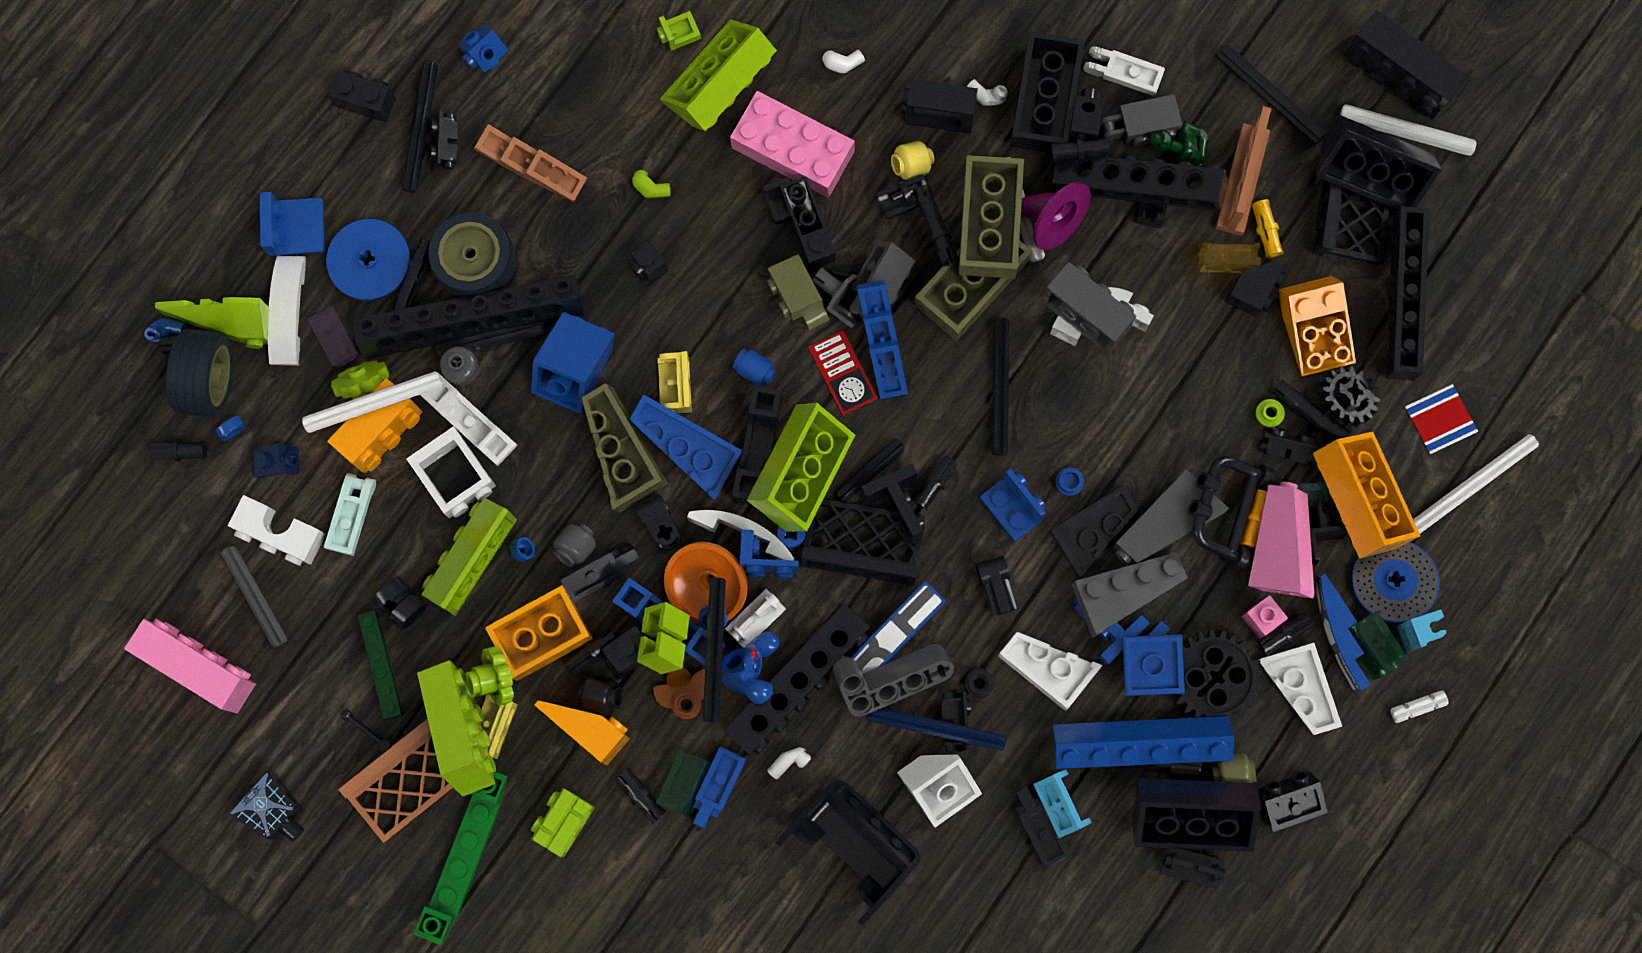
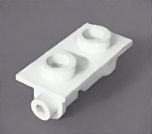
(755, 618)

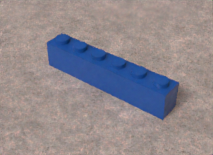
(1143, 742)

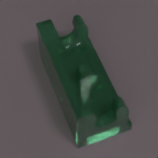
(1380, 647)
(683, 783)

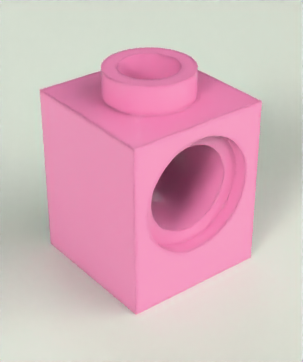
(1264, 617)

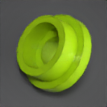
(1265, 420)

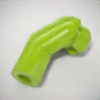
(648, 187)

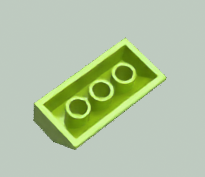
(719, 74)
(468, 556)

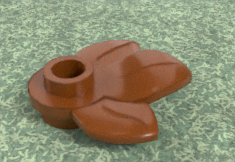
(682, 687)

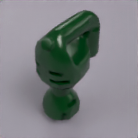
(1188, 147)

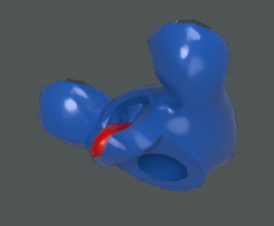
(744, 665)

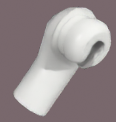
(842, 63)
(991, 96)

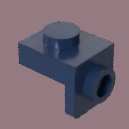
(276, 460)

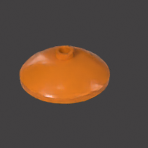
(689, 582)

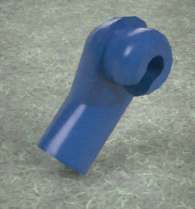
(164, 327)

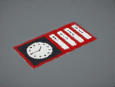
(842, 372)

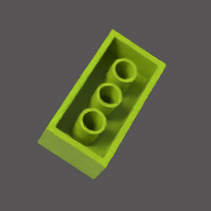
(801, 467)
(456, 729)

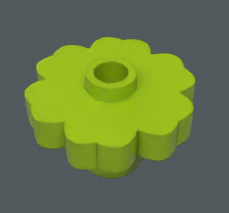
(360, 380)
(491, 677)

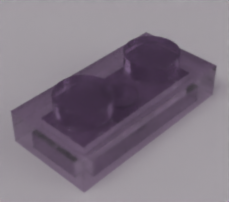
(333, 337)

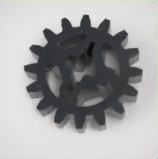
(1348, 396)

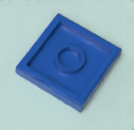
(1153, 664)

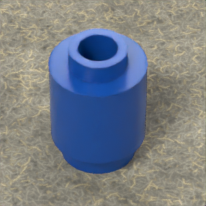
(754, 367)

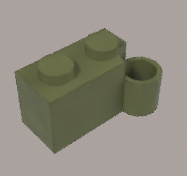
(797, 292)

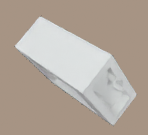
(437, 449)

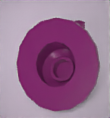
(1056, 214)

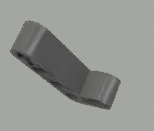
(892, 680)

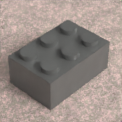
(1089, 307)

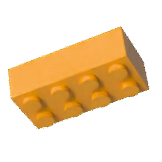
(1366, 494)

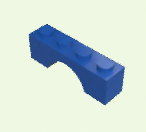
(634, 600)

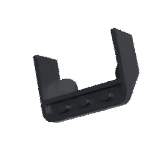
(860, 839)

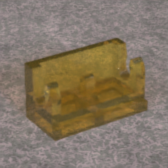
(1228, 257)

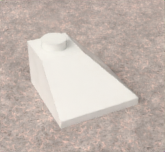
(939, 785)

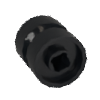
(400, 603)

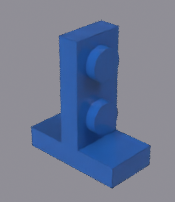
(1115, 634)

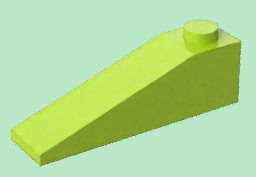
(237, 317)

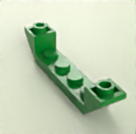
(462, 862)

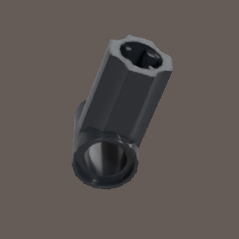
(995, 579)

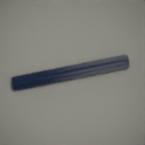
(938, 728)

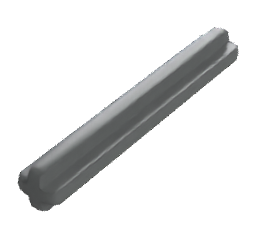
(254, 596)

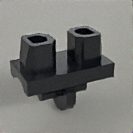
(900, 197)

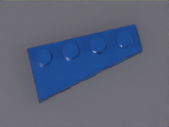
(689, 446)

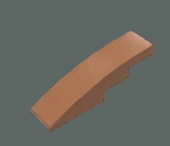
(530, 163)

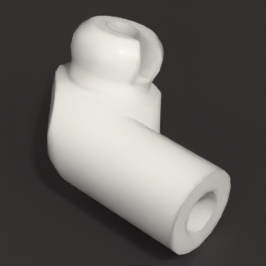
(787, 758)

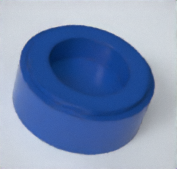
(230, 428)

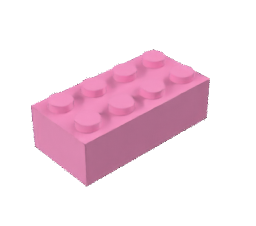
(792, 143)
(190, 666)

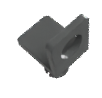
(837, 291)

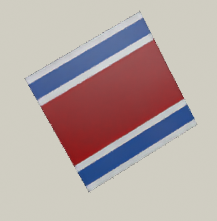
(1441, 419)

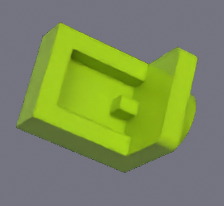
(678, 30)

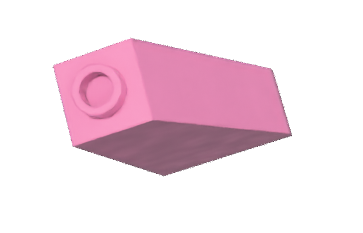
(1284, 544)

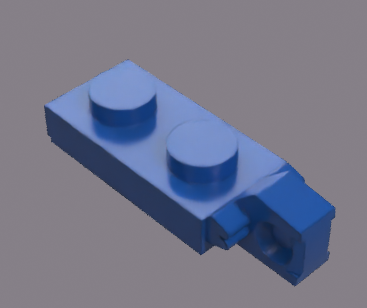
(717, 785)

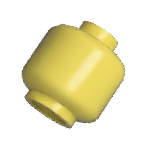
(912, 160)

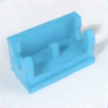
(1417, 633)
(1059, 805)

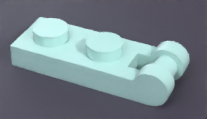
(349, 515)

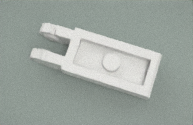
(1125, 70)

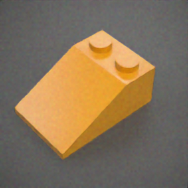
(595, 733)

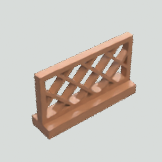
(1244, 174)
(385, 764)

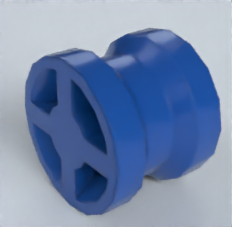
(793, 540)

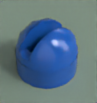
(519, 544)

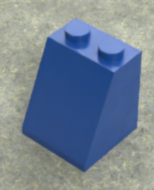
(571, 362)

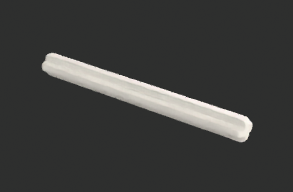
(1475, 482)

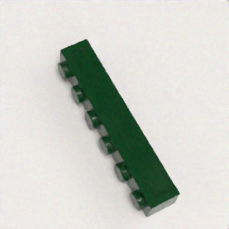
(380, 665)

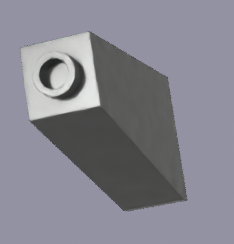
(1164, 521)

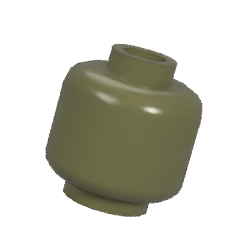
(1239, 770)

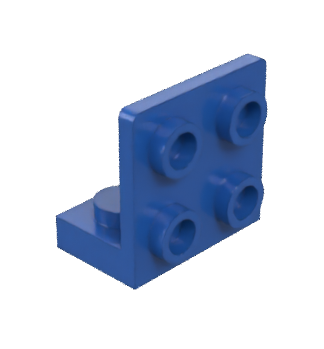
(291, 225)
(1014, 505)
(757, 567)

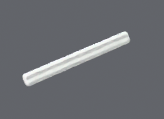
(1410, 130)
(372, 402)

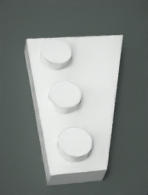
(1050, 670)
(1305, 686)

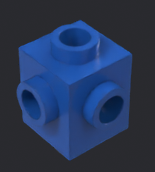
(482, 49)

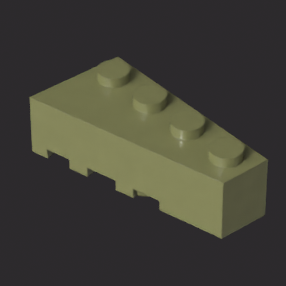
(624, 457)

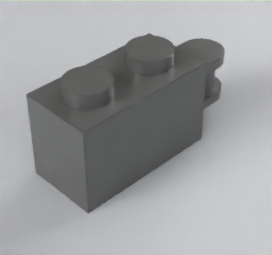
(1142, 119)
(883, 263)

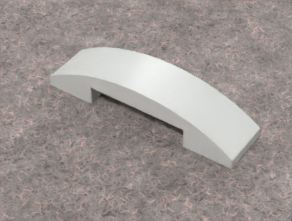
(284, 310)
(470, 422)
(710, 520)

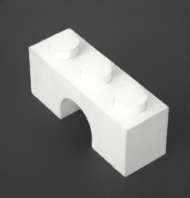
(254, 521)

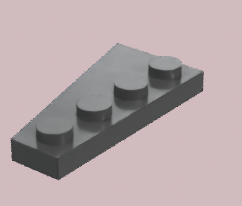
(1120, 592)

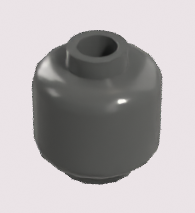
(462, 374)
(574, 544)

